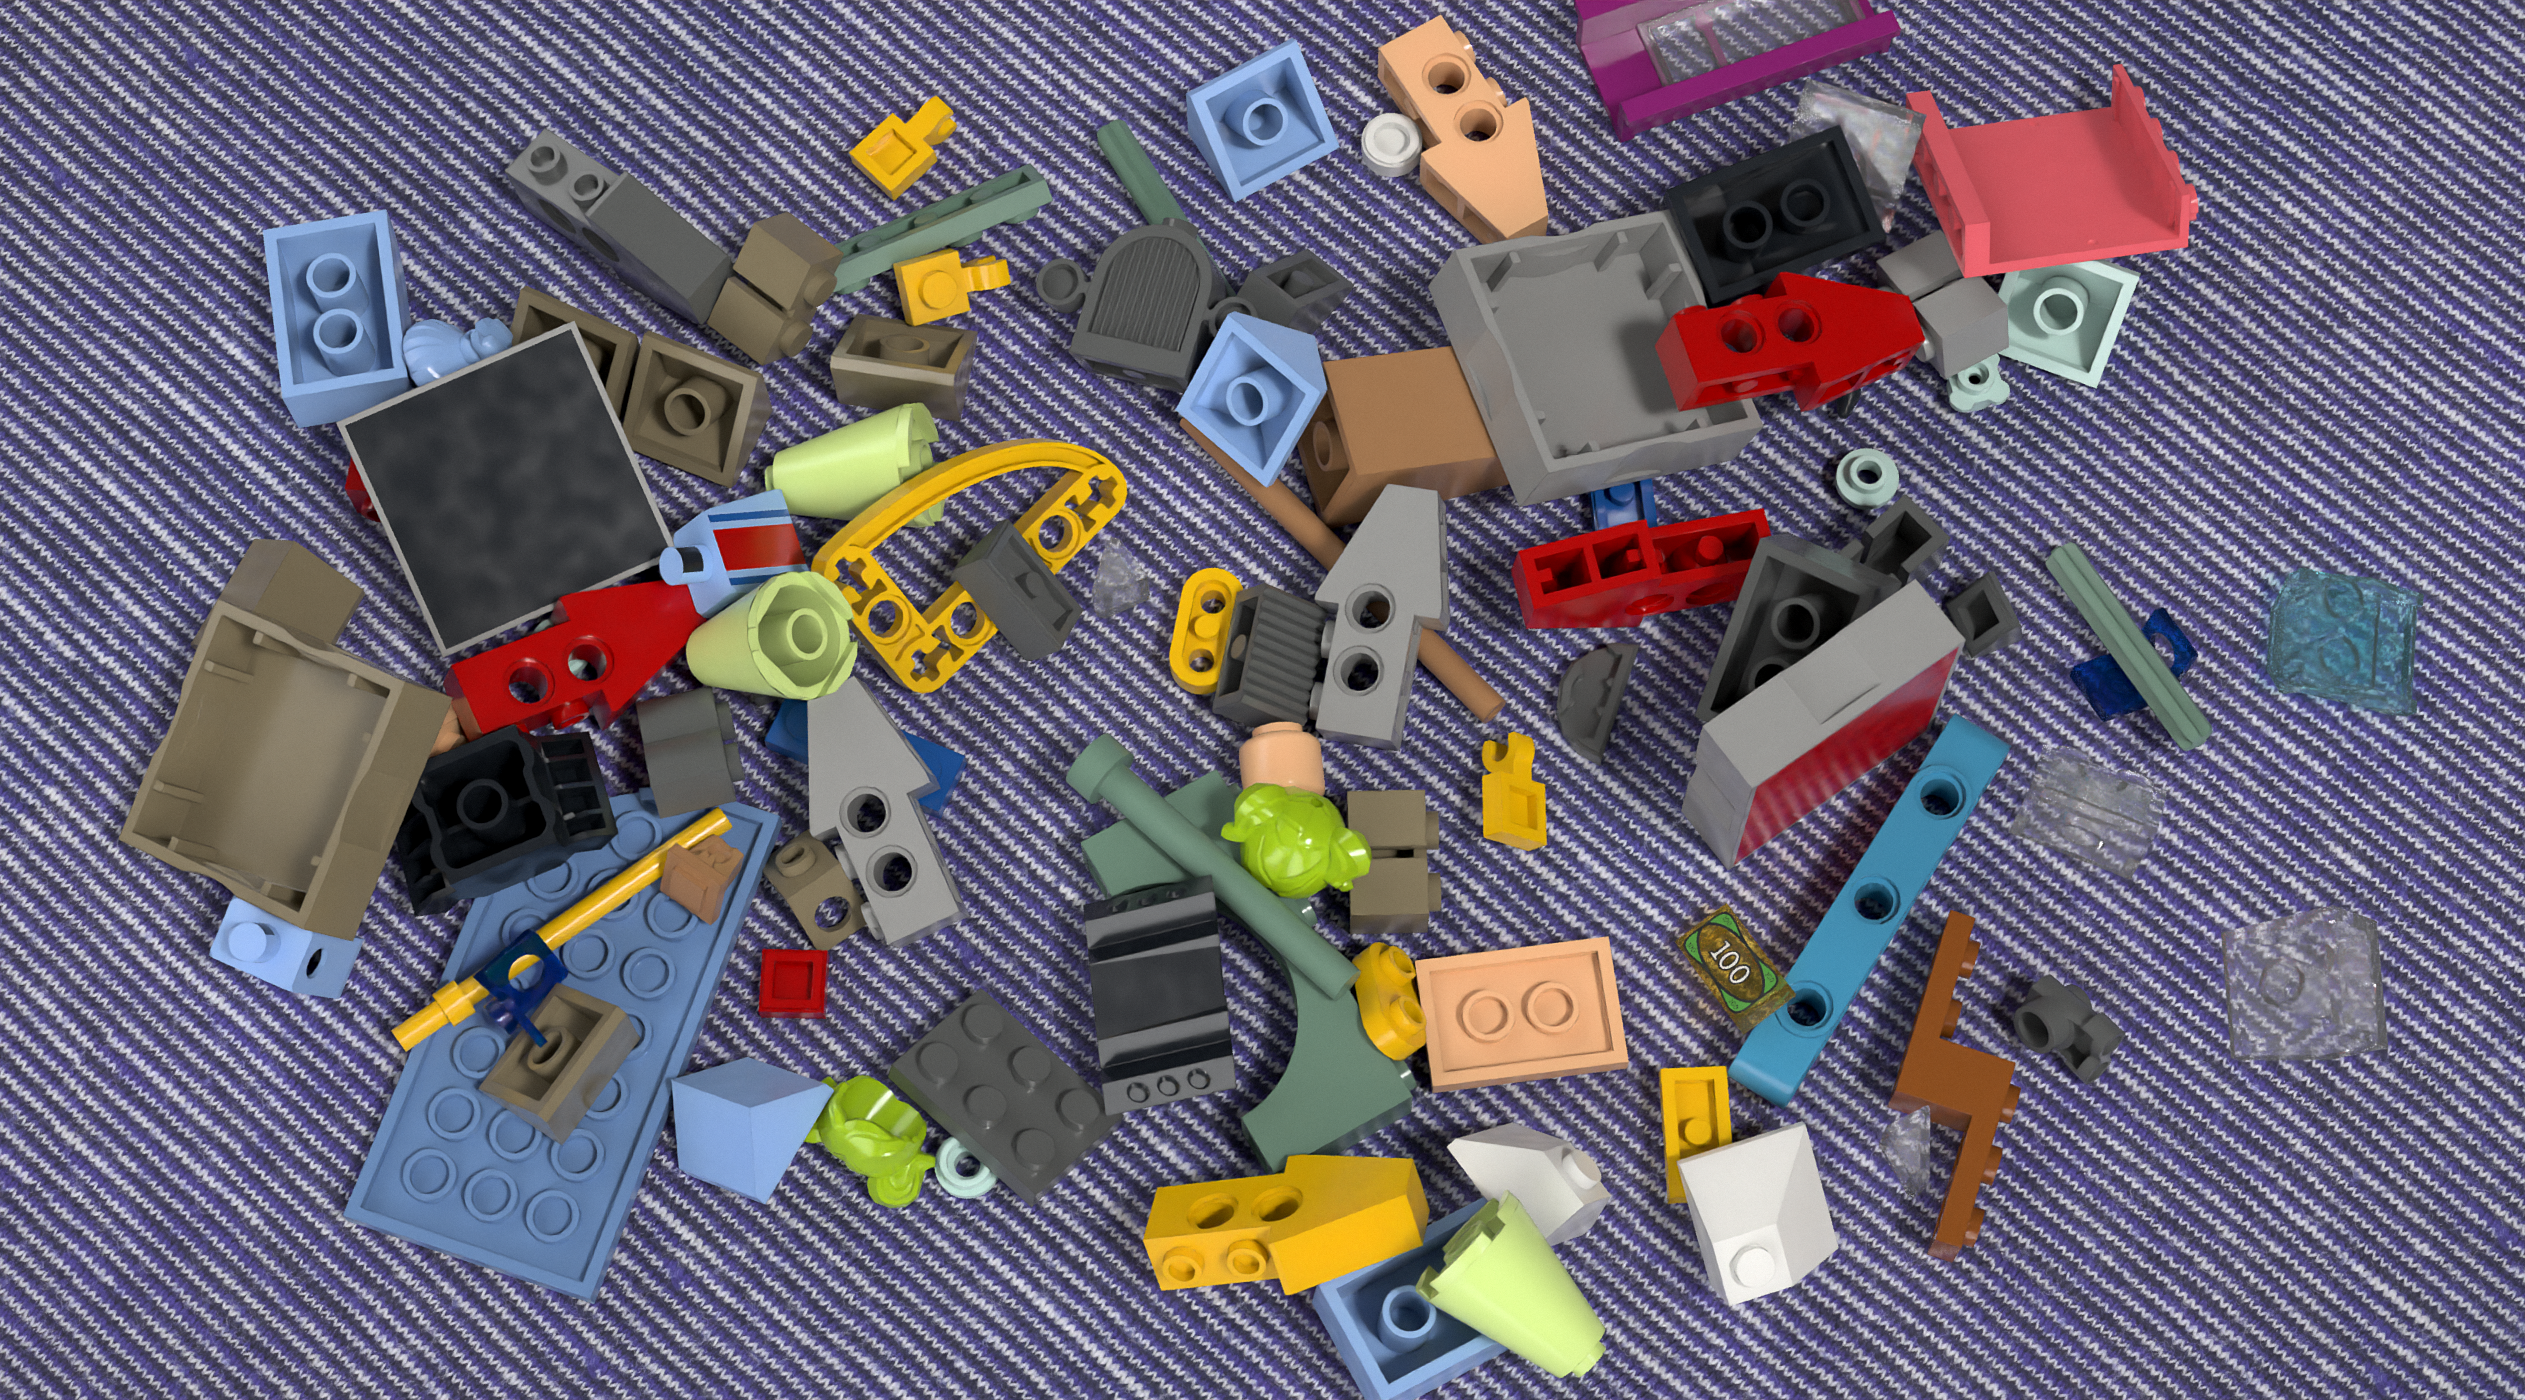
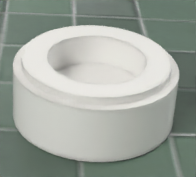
(1391, 145)

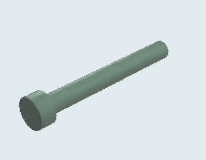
(1105, 773)

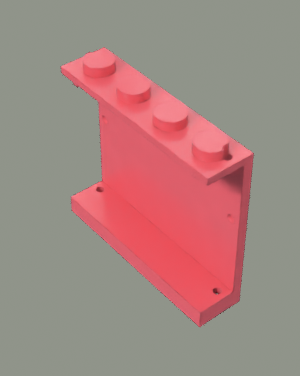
(2054, 185)

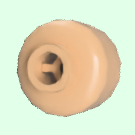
(1282, 756)

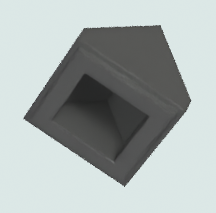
(1985, 616)

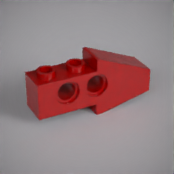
(1840, 334)
(1636, 571)
(621, 630)

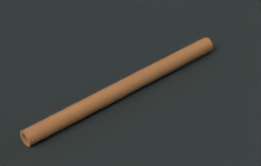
(1326, 549)

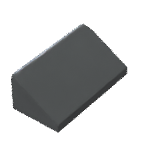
(1018, 592)

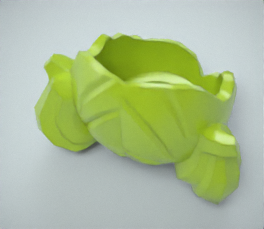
(1296, 841)
(875, 1138)

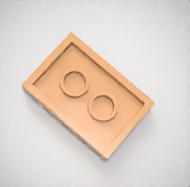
(1521, 1014)

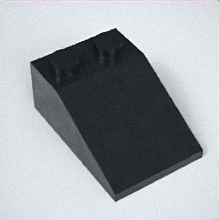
(1774, 215)

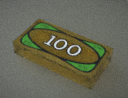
(1735, 968)

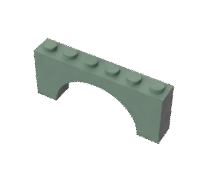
(1337, 1078)

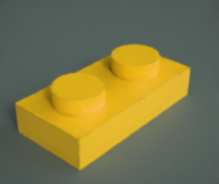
(1693, 1118)

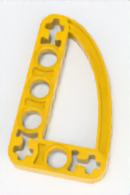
(898, 507)

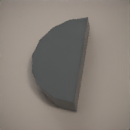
(1592, 697)

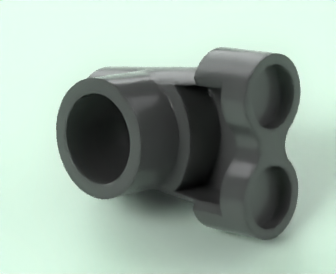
(2065, 1020)

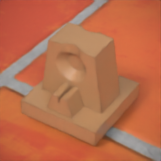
(701, 876)

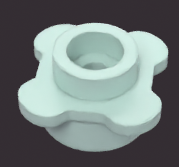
(1975, 397)

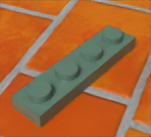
(949, 222)

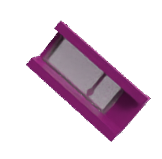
(1691, 55)

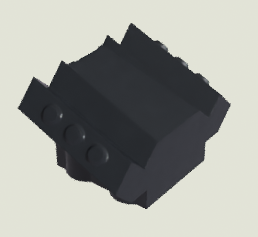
(501, 815)
(1159, 996)

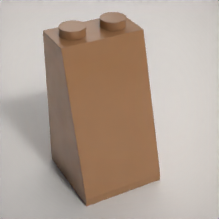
(1398, 424)

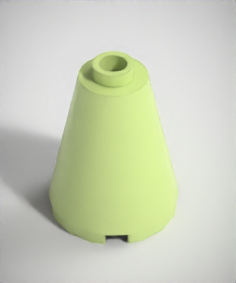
(857, 465)
(778, 640)
(1515, 1290)

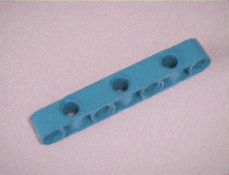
(1850, 945)

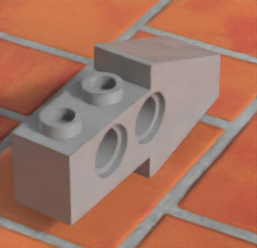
(1392, 559)
(865, 756)

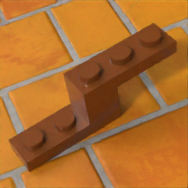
(1960, 1086)

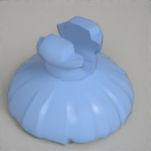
(440, 348)

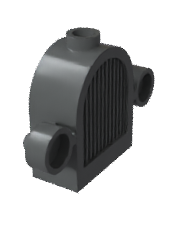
(1146, 307)

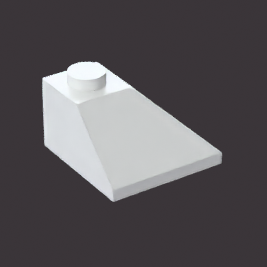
(1544, 1172)
(1758, 1212)

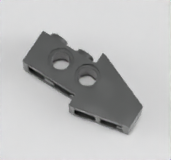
(621, 226)

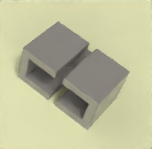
(1959, 318)

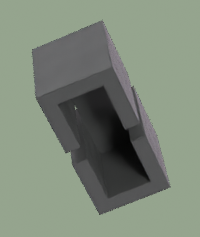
(1900, 543)

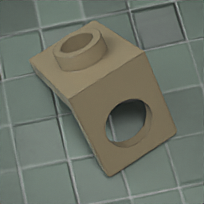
(805, 877)

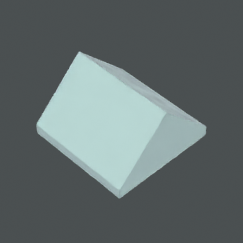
(2067, 316)

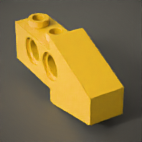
(1292, 1226)

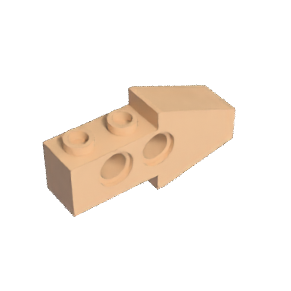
(1485, 184)

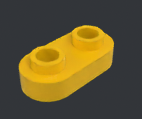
(1200, 632)
(1390, 1000)

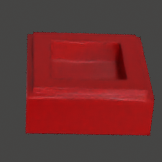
(794, 983)

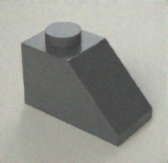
(1296, 291)

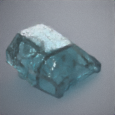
(2345, 640)

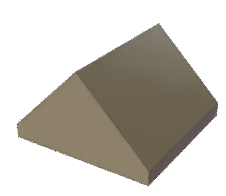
(609, 346)
(894, 363)
(695, 410)
(293, 588)
(566, 1075)

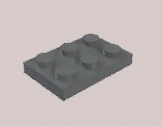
(1005, 1096)

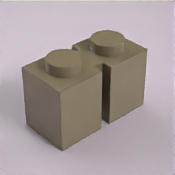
(788, 278)
(1398, 886)

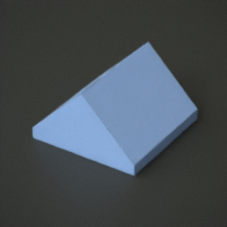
(1260, 121)
(1256, 392)
(744, 1123)

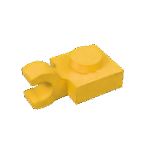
(901, 152)
(938, 283)
(1511, 800)

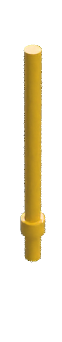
(456, 1002)

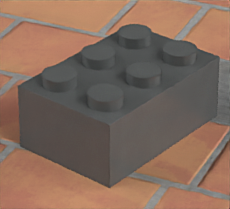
(1786, 610)

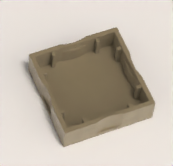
(286, 770)

